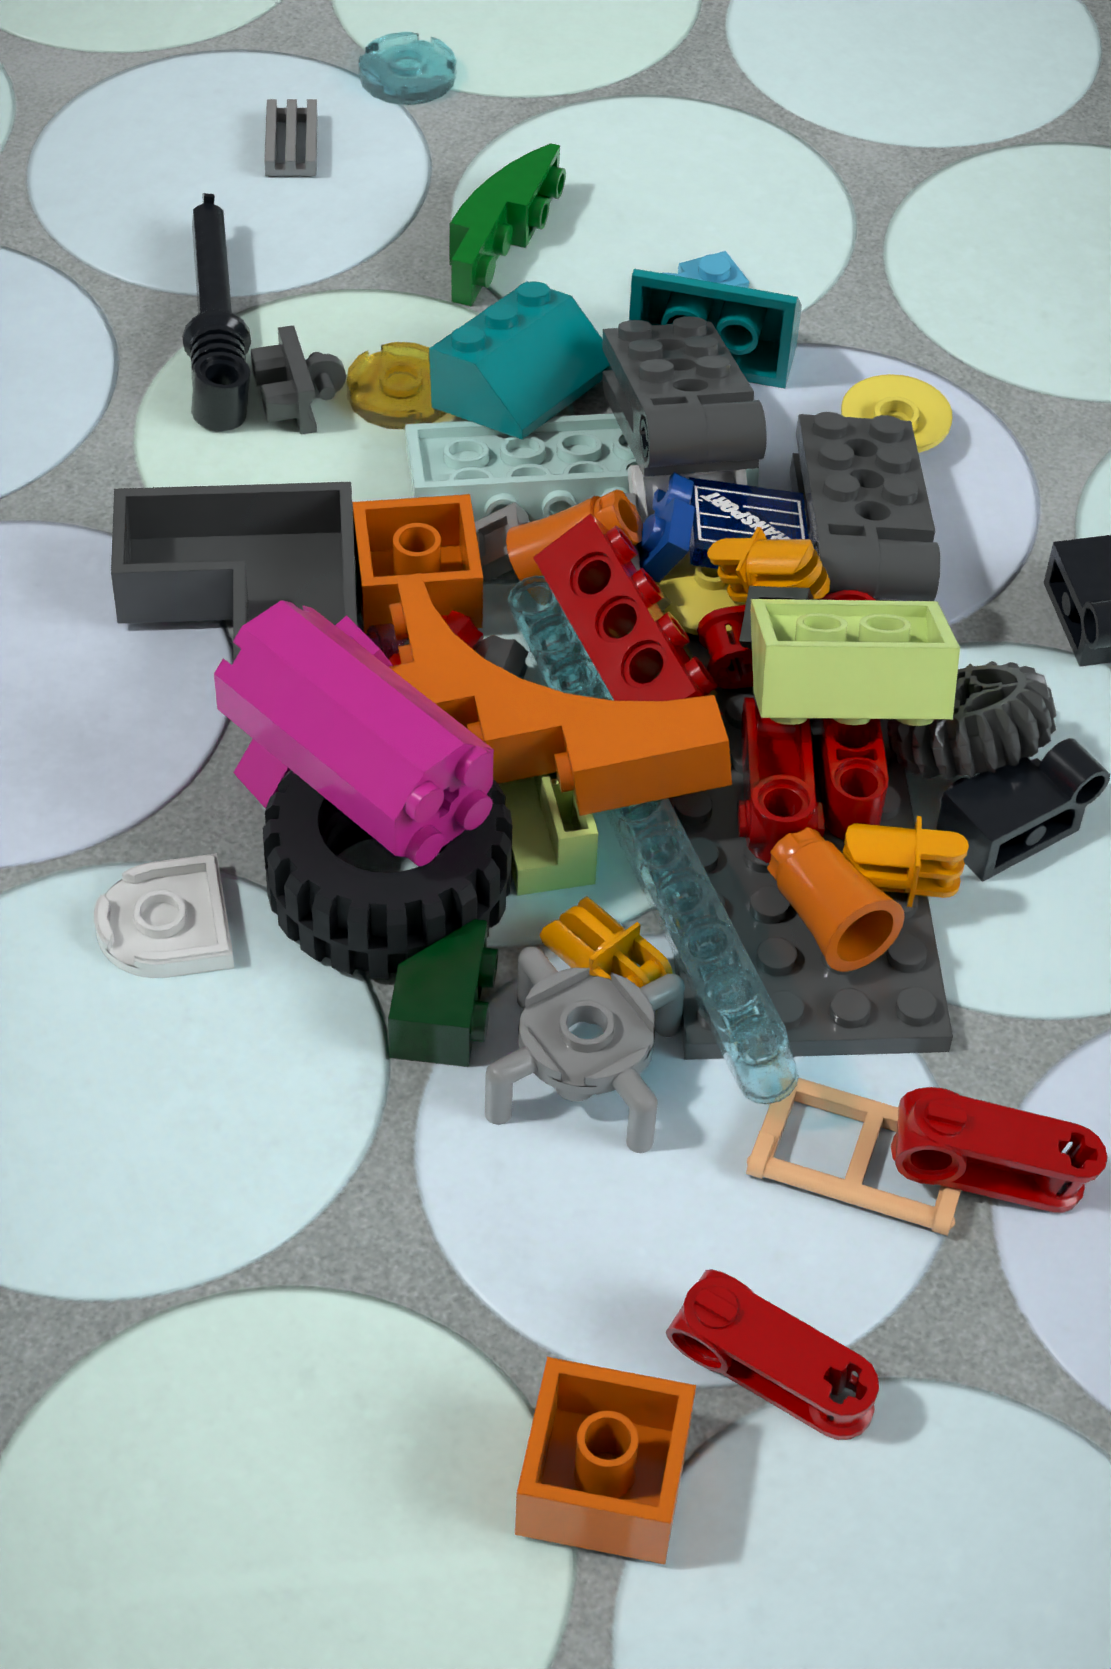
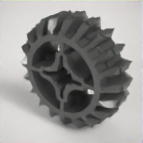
(995, 722)

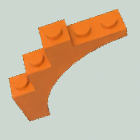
(599, 747)

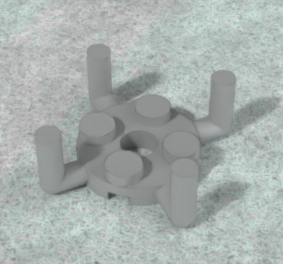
(581, 1066)

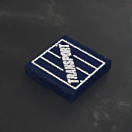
(736, 512)

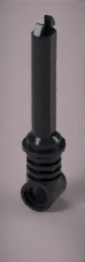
(215, 337)

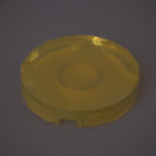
(392, 386)

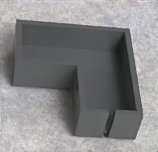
(232, 552)

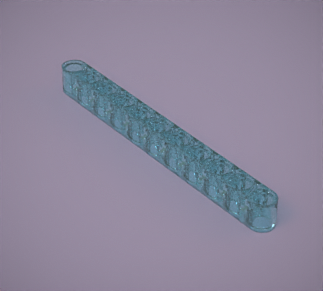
(672, 878)

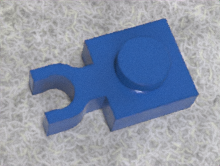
(668, 530)

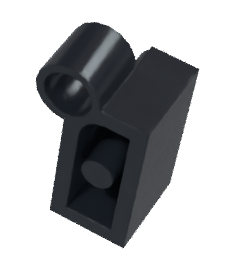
(1081, 595)
(1022, 806)

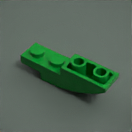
(501, 215)

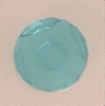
(407, 69)

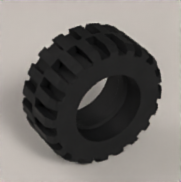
(371, 916)

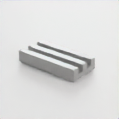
(291, 116)

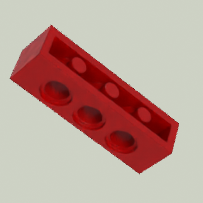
(606, 599)

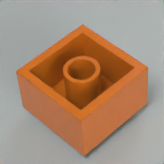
(415, 537)
(604, 1460)

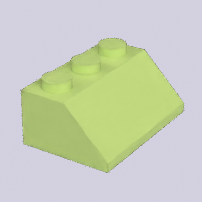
(853, 661)

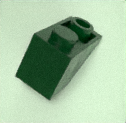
(438, 998)

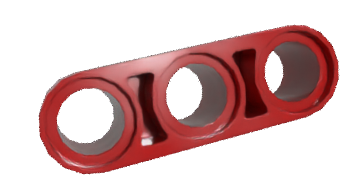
(850, 773)

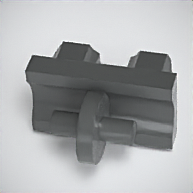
(292, 382)

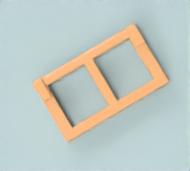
(849, 1190)

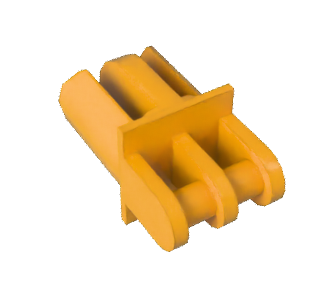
(768, 563)
(907, 859)
(595, 940)

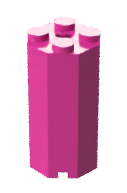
(356, 731)

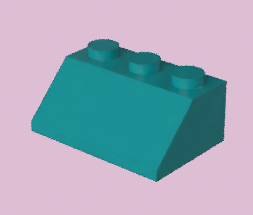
(753, 323)
(517, 361)

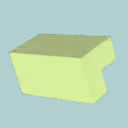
(549, 839)

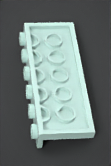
(542, 473)

